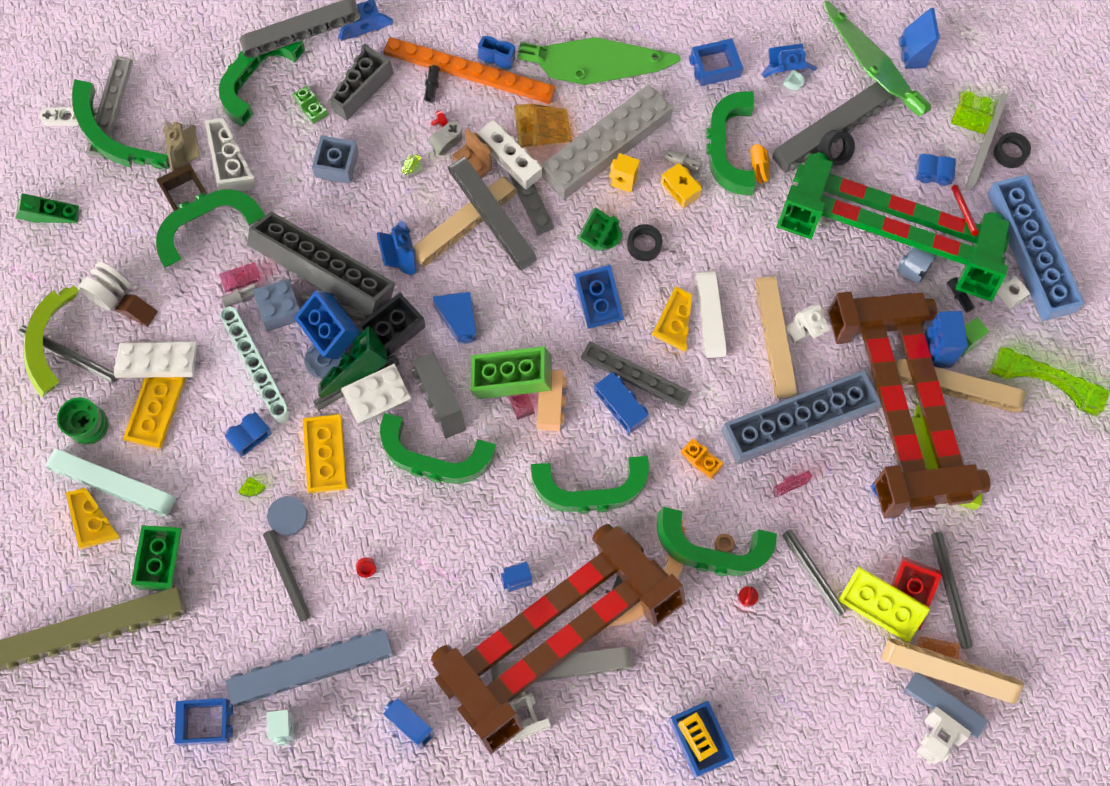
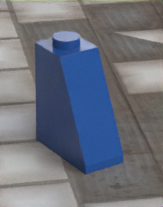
(457, 315)
(408, 723)

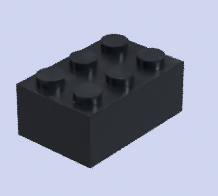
(394, 323)

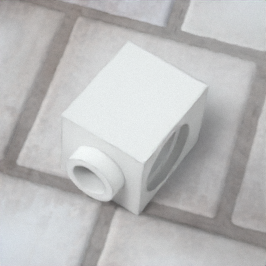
(1010, 299)

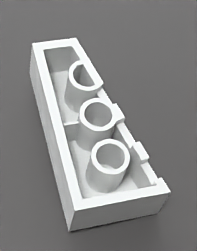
(228, 164)

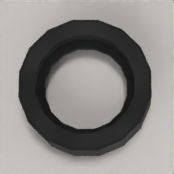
(1017, 139)
(848, 146)
(647, 230)

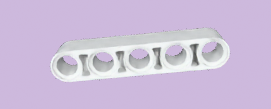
(710, 314)

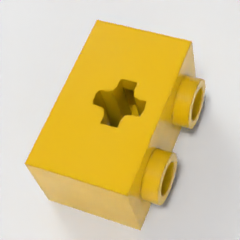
(624, 172)
(681, 185)

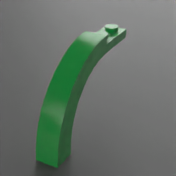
(82, 101)

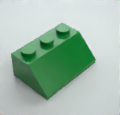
(156, 558)

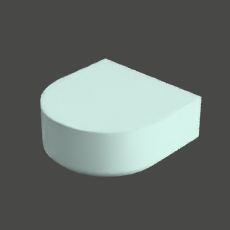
(794, 81)

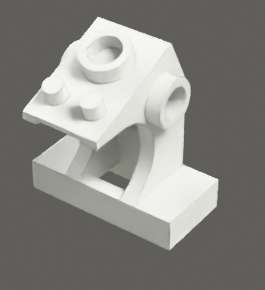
(812, 319)
(530, 725)
(932, 746)

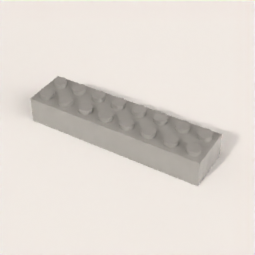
(605, 140)

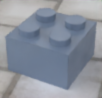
(335, 159)
(277, 304)

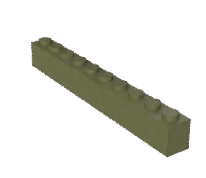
(91, 628)

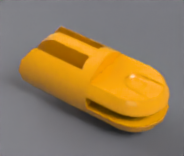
(760, 163)

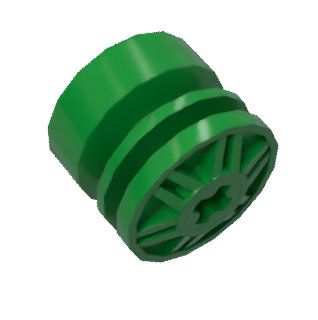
(75, 414)

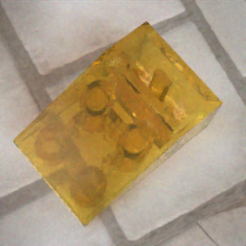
(541, 125)

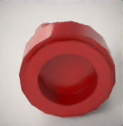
(440, 119)
(365, 567)
(748, 596)

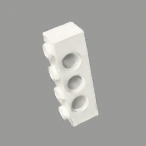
(511, 163)

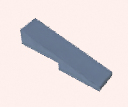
(932, 696)

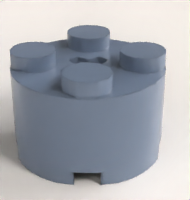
(915, 264)

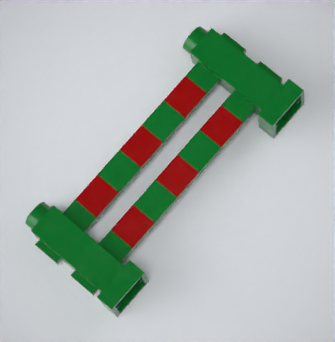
(983, 260)

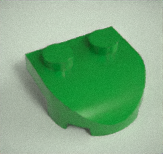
(600, 231)

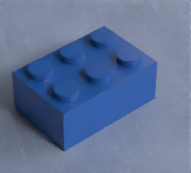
(327, 325)
(946, 338)
(718, 759)

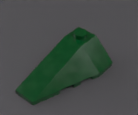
(360, 362)

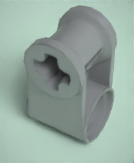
(446, 137)

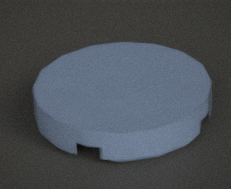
(318, 365)
(287, 516)

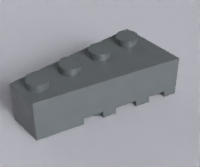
(361, 82)
(438, 395)

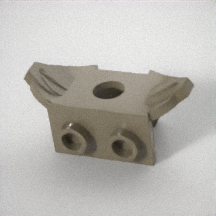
(181, 144)

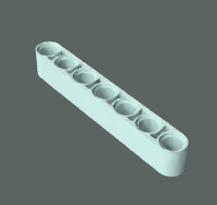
(258, 372)
(110, 482)

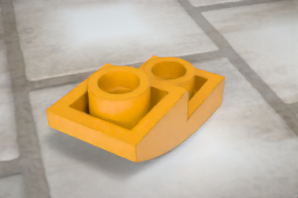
(701, 458)

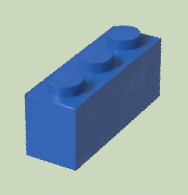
(621, 402)

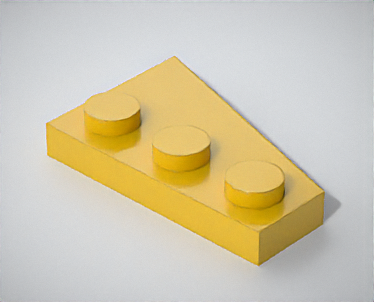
(674, 320)
(88, 521)

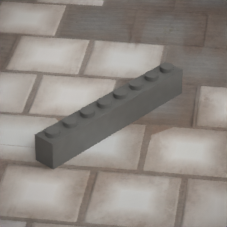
(843, 118)

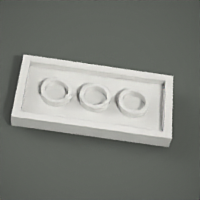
(155, 359)

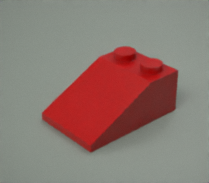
(917, 580)

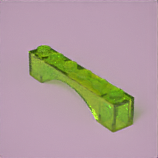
(1085, 395)

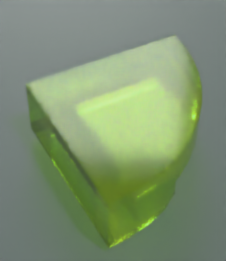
(410, 163)
(251, 488)

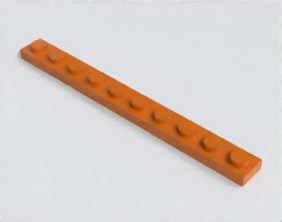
(470, 70)

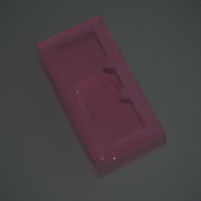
(240, 277)
(521, 405)
(791, 483)

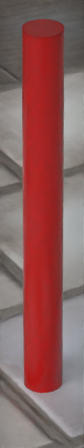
(965, 211)

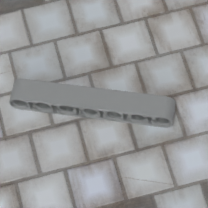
(581, 664)

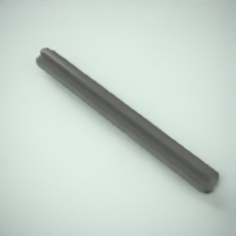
(74, 357)
(951, 590)

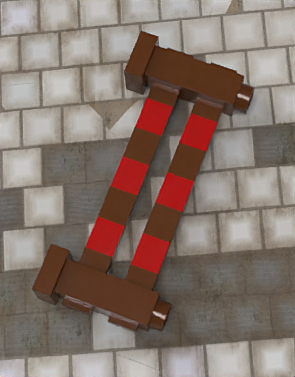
(909, 481)
(488, 706)

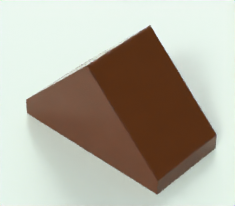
(136, 309)

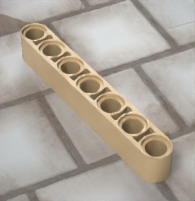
(459, 225)
(775, 337)
(971, 388)
(952, 670)

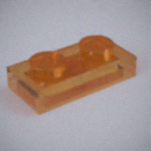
(942, 647)

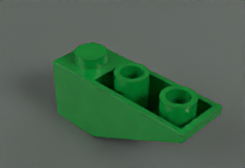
(45, 210)

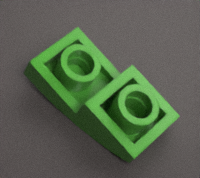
(309, 104)

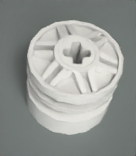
(104, 286)

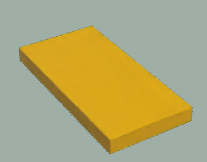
(154, 411)
(324, 454)

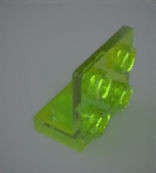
(973, 112)

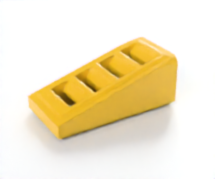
(704, 733)

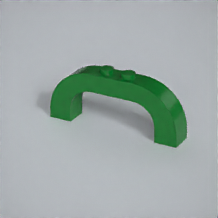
(239, 73)
(726, 175)
(189, 211)
(433, 468)
(590, 500)
(707, 559)

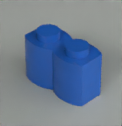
(497, 52)
(935, 169)
(247, 434)
(516, 577)

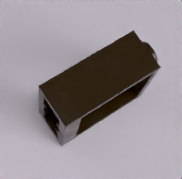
(176, 179)

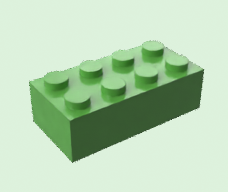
(511, 372)

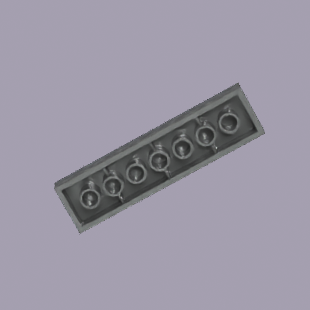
(320, 263)

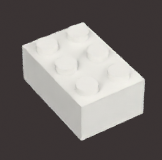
(376, 394)

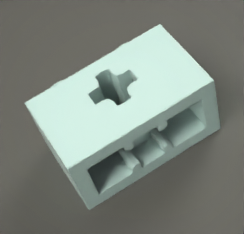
(281, 727)

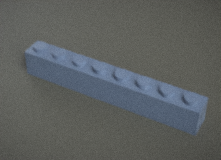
(309, 668)

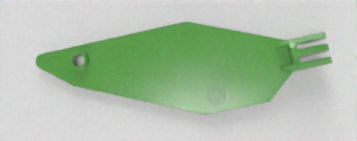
(595, 60)
(876, 62)

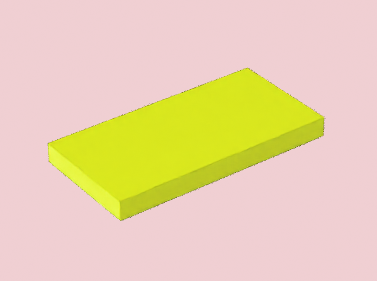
(883, 604)

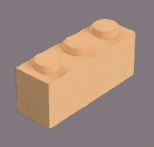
(550, 404)

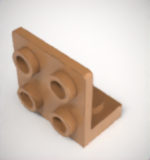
(476, 153)

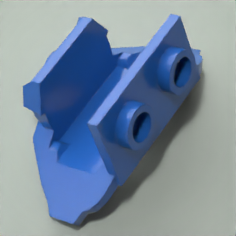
(369, 21)
(787, 58)
(398, 249)

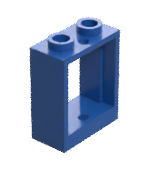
(705, 78)
(181, 721)

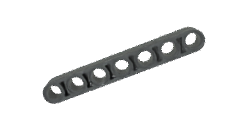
(299, 28)
(492, 213)

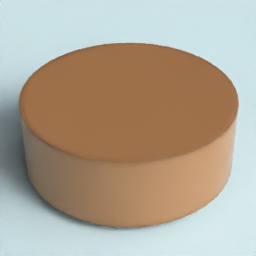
(724, 543)

